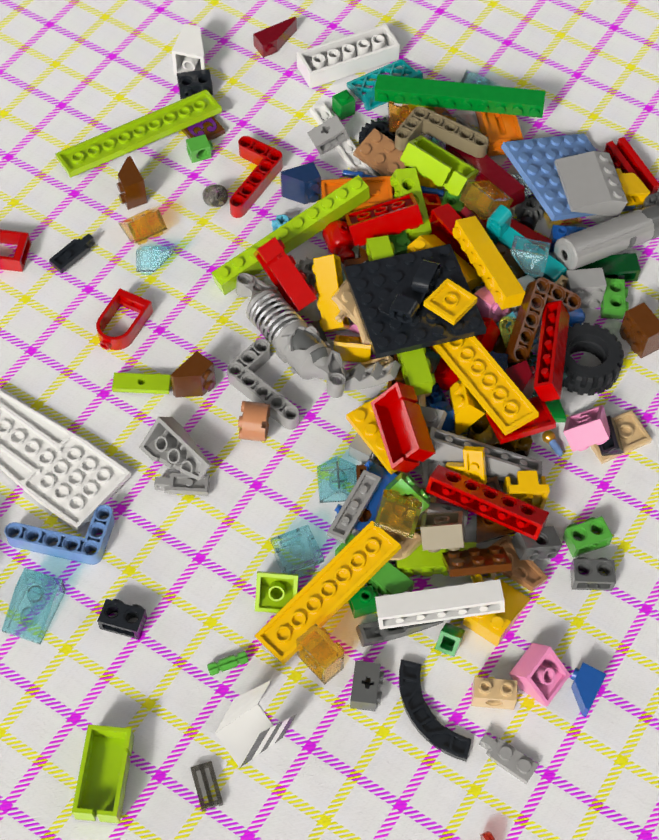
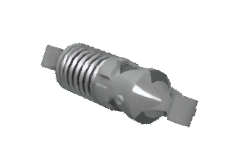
(291, 336)

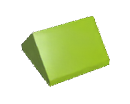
(274, 590)

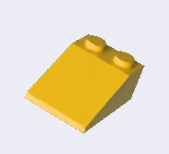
(496, 625)

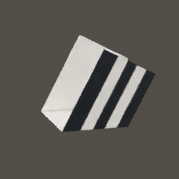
(247, 729)

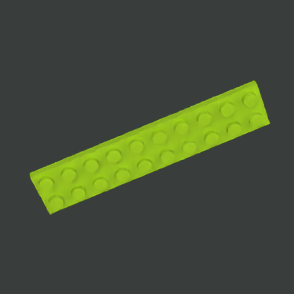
(138, 133)

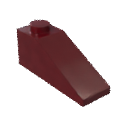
(274, 37)

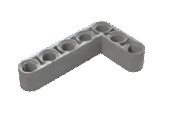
(259, 387)

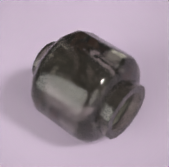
(215, 195)

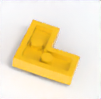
(473, 466)

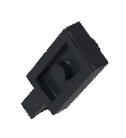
(72, 253)

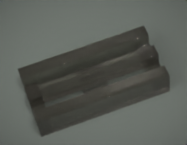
(211, 804)

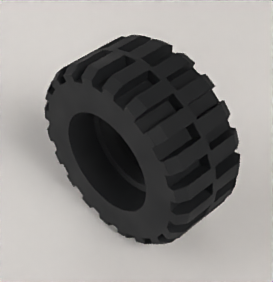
(602, 345)

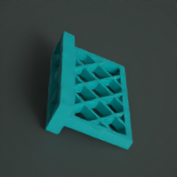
(369, 98)

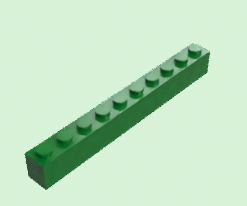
(460, 96)

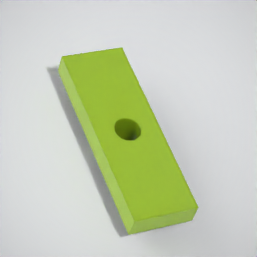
(141, 383)

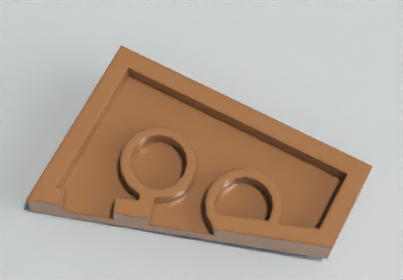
(524, 571)

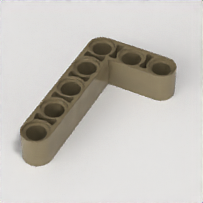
(441, 128)

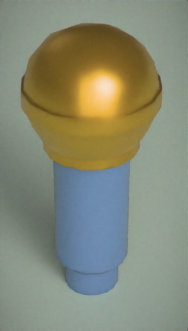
(549, 437)

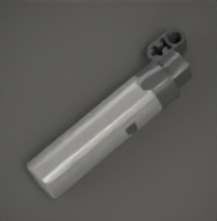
(610, 236)

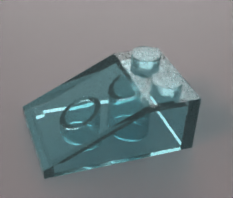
(33, 605)

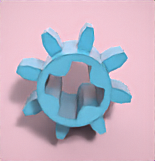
(280, 220)

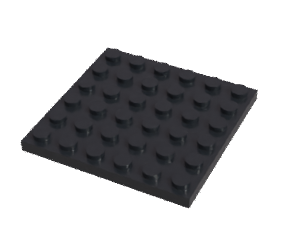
(376, 279)

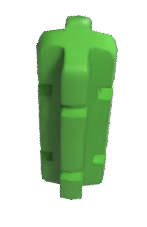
(227, 663)

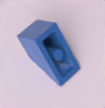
(586, 686)

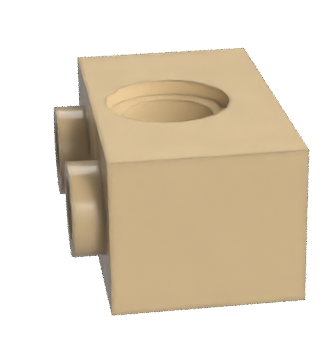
(494, 693)

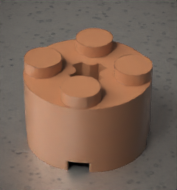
(254, 421)

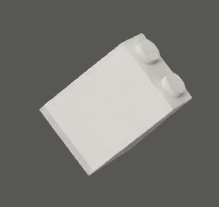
(188, 50)

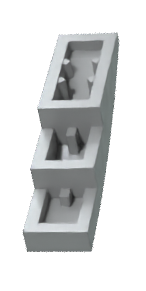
(371, 376)

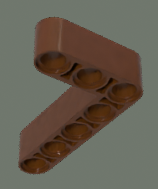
(533, 315)

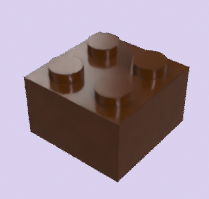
(641, 330)

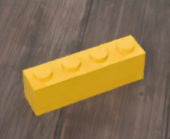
(328, 280)

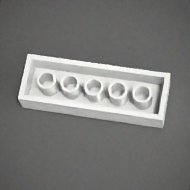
(347, 55)

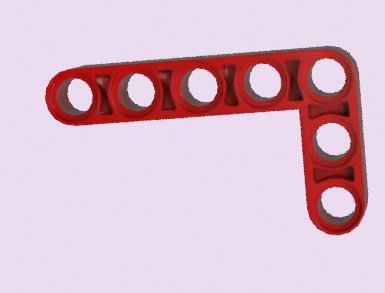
(268, 163)

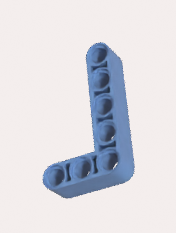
(65, 541)

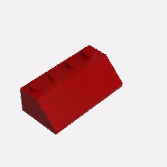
(384, 219)

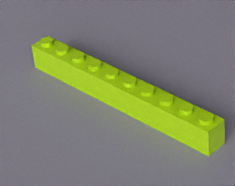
(295, 231)
(413, 363)

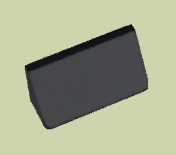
(613, 445)

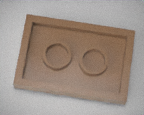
(380, 153)

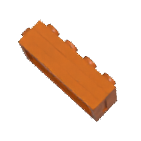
(498, 129)
(379, 189)

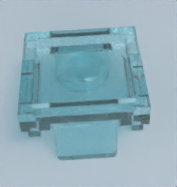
(297, 551)

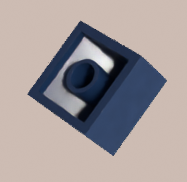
(301, 184)

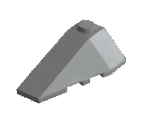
(174, 447)

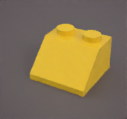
(465, 407)

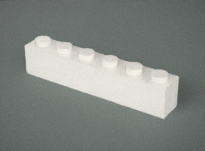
(440, 604)

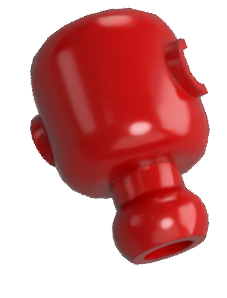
(339, 240)

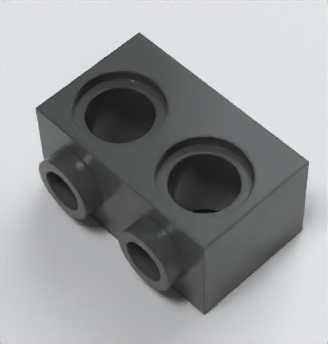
(593, 579)

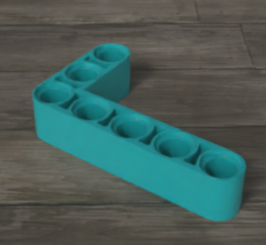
(499, 230)

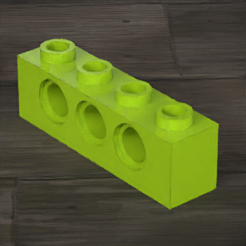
(408, 178)

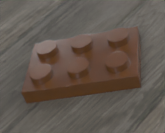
(476, 561)

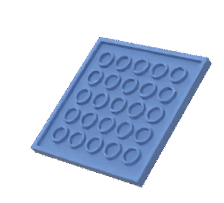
(536, 166)

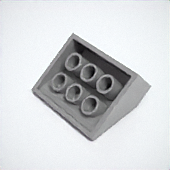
(591, 184)

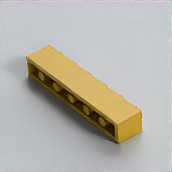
(488, 263)

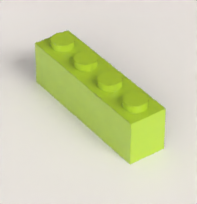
(426, 562)

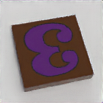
(209, 127)

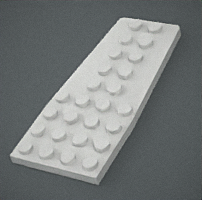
(55, 464)

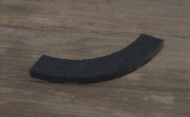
(422, 717)

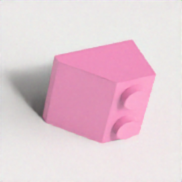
(587, 428)
(540, 673)

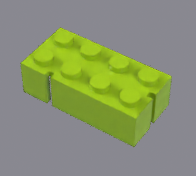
(438, 165)
(103, 774)

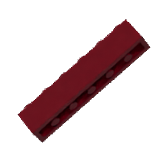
(494, 173)

